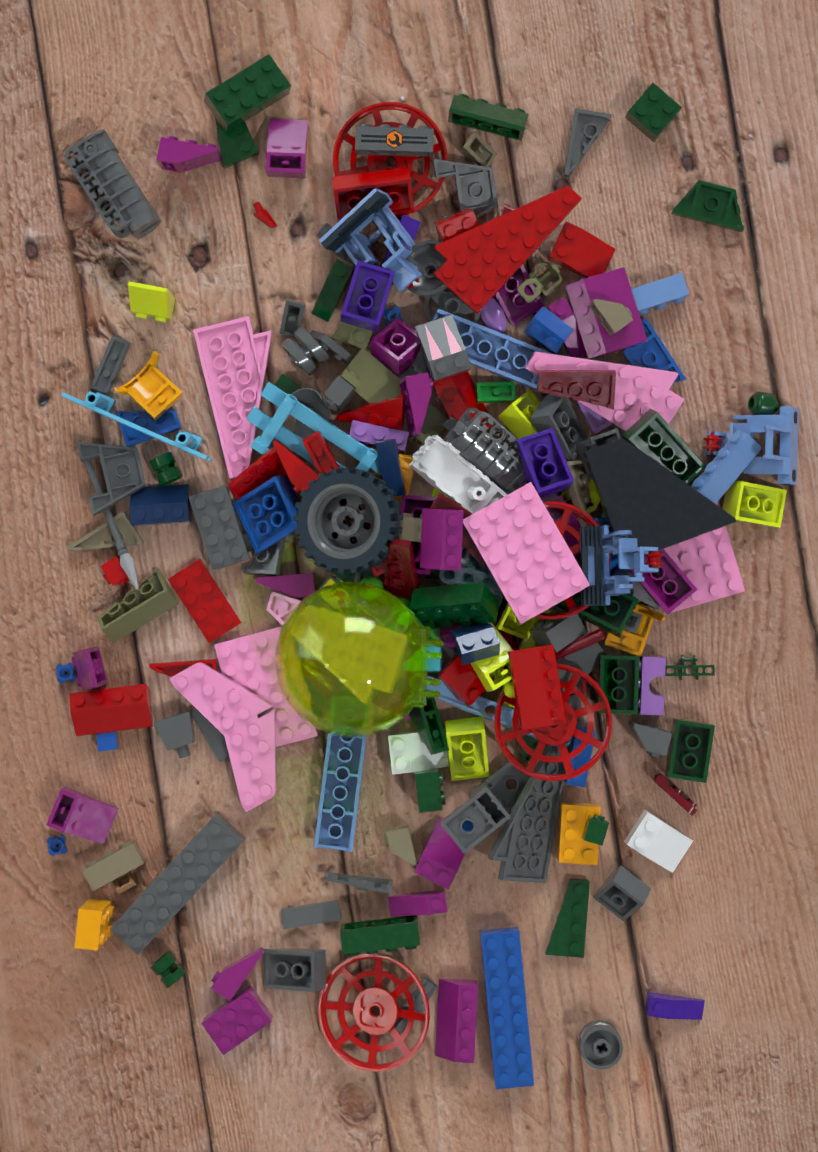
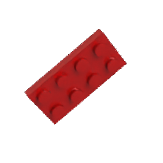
(204, 600)

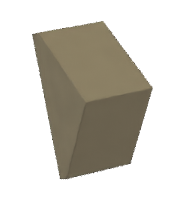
(478, 150)

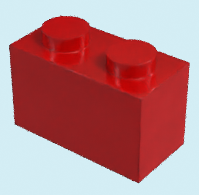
(456, 224)

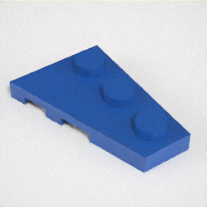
(165, 424)

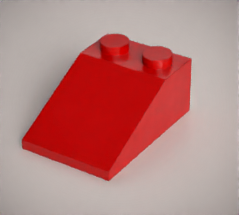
(581, 252)
(296, 470)

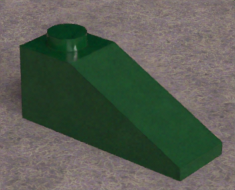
(333, 290)
(429, 726)

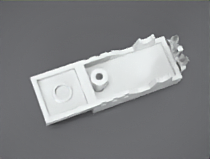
(454, 476)

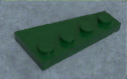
(236, 144)
(570, 928)

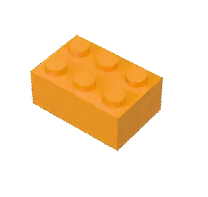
(571, 826)
(93, 924)

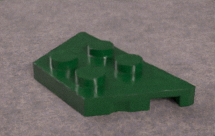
(711, 205)

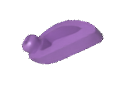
(494, 316)

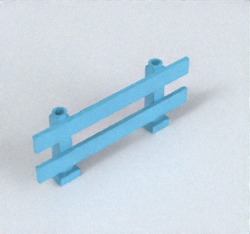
(103, 405)
(274, 429)

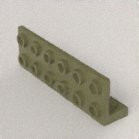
(376, 383)

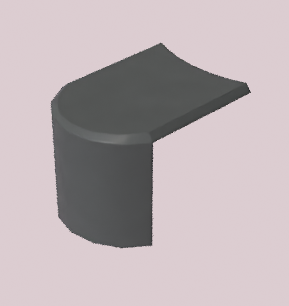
(315, 402)

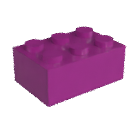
(237, 1020)

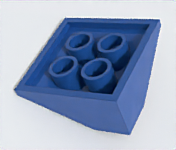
(268, 512)

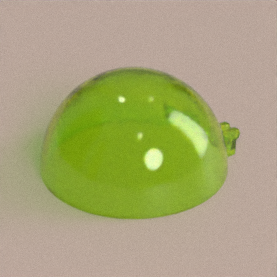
(354, 660)

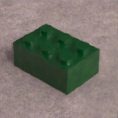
(689, 750)

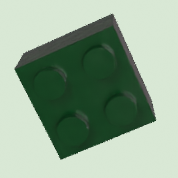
(653, 112)
(428, 790)

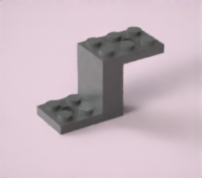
(486, 807)

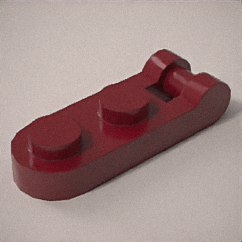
(675, 793)

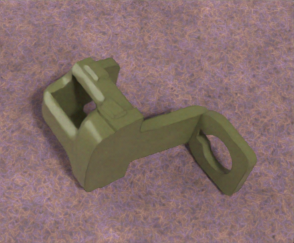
(540, 283)

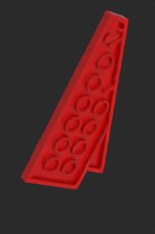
(491, 253)

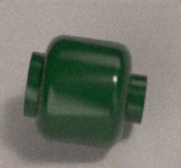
(762, 403)

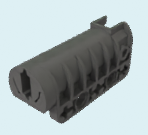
(115, 182)

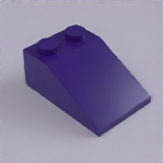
(367, 296)
(544, 463)

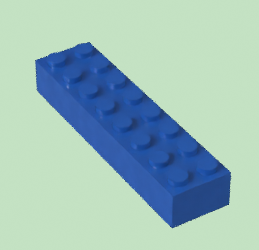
(507, 1007)

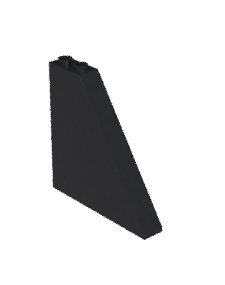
(648, 497)

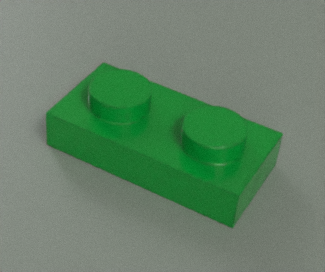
(495, 392)

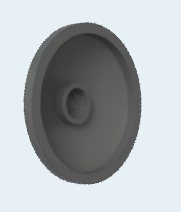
(426, 261)

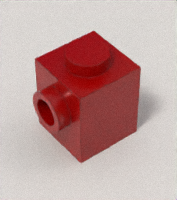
(114, 572)

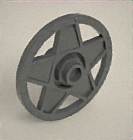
(450, 303)

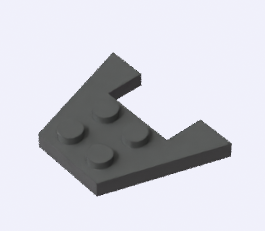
(473, 185)
(121, 472)

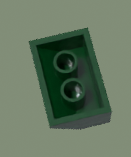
(620, 682)

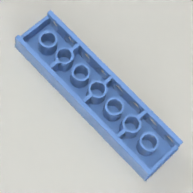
(496, 351)
(340, 792)

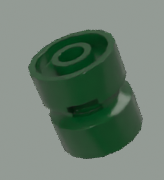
(165, 468)
(164, 963)

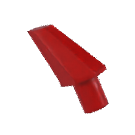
(263, 215)

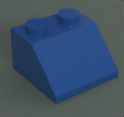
(548, 330)

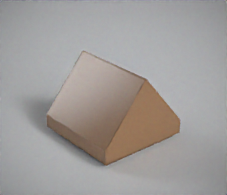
(125, 882)

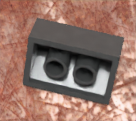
(584, 659)

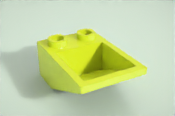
(495, 667)

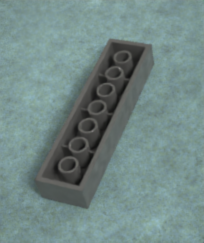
(177, 883)

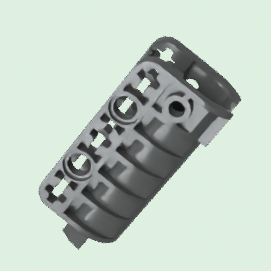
(485, 451)

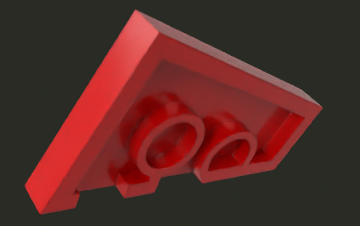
(257, 474)

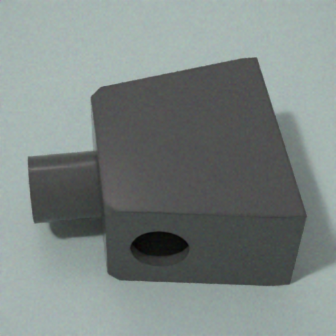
(177, 732)

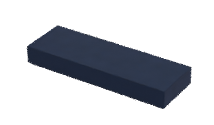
(391, 466)

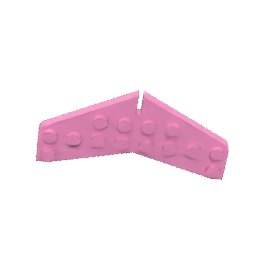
(247, 737)

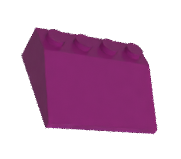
(611, 287)

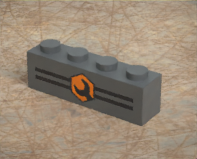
(394, 141)

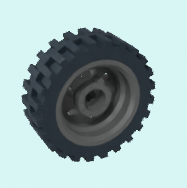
(316, 529)

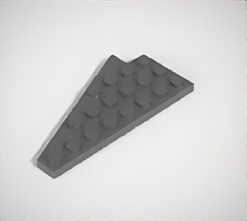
(529, 834)

